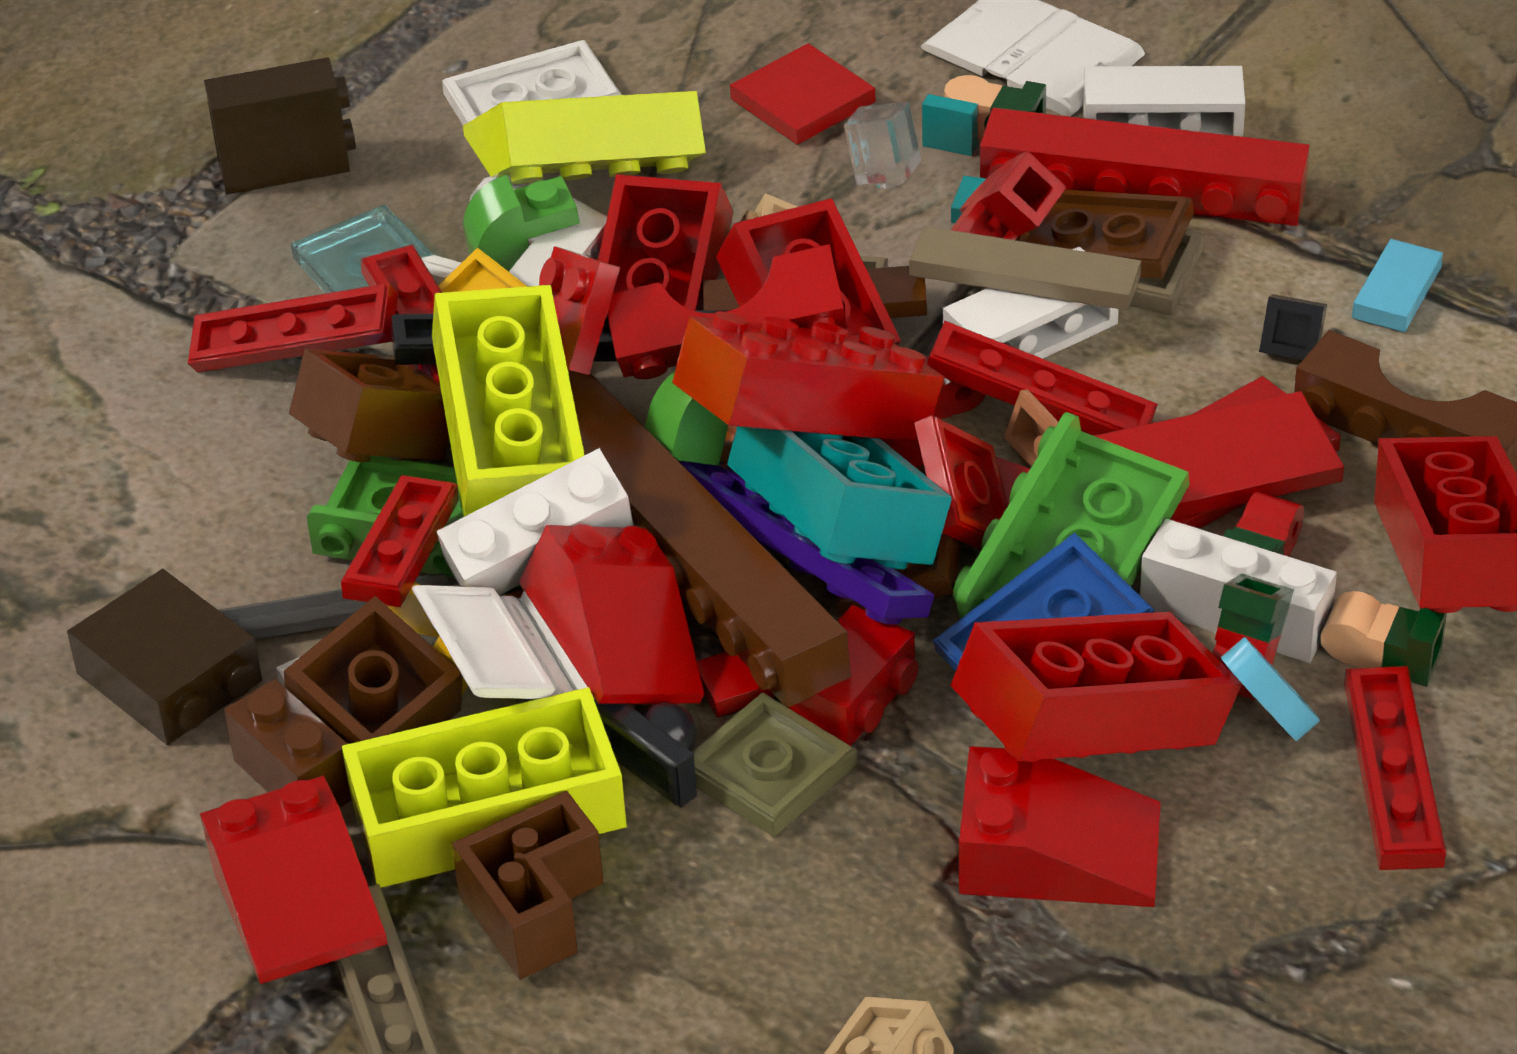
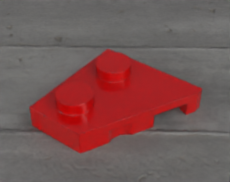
(581, 300)

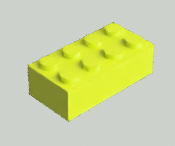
(503, 390)
(463, 774)

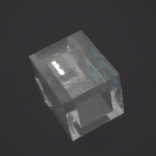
(882, 144)

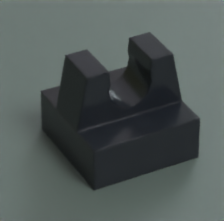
(1292, 326)

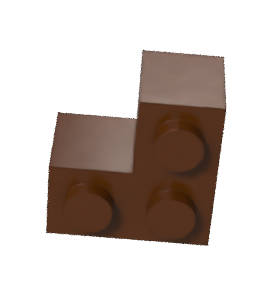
(523, 878)

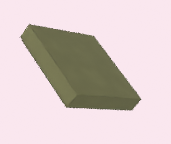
(770, 764)

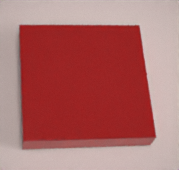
(802, 93)
(968, 473)

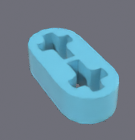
(1270, 689)

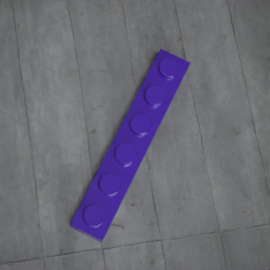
(878, 588)

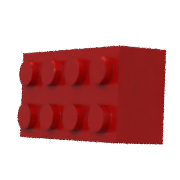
(806, 377)
(1451, 519)
(1094, 685)

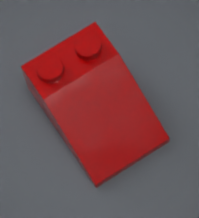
(666, 234)
(754, 242)
(615, 613)
(1054, 833)
(292, 879)

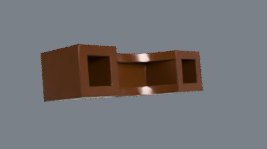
(1352, 394)

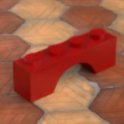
(651, 325)

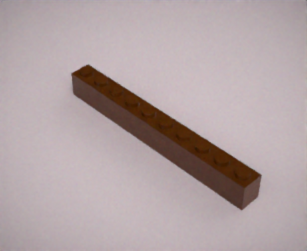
(717, 563)

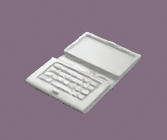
(1032, 44)
(499, 642)

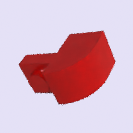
(1011, 200)

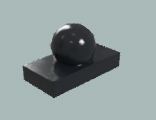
(655, 746)

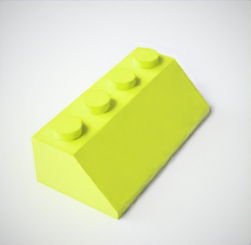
(588, 135)

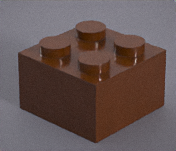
(370, 406)
(375, 677)

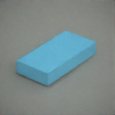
(1397, 285)

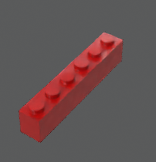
(1218, 171)

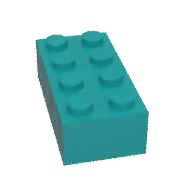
(844, 494)

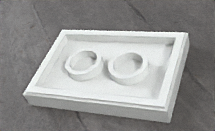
(549, 74)

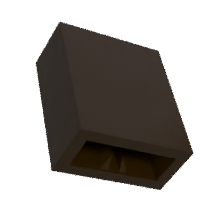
(280, 125)
(165, 656)

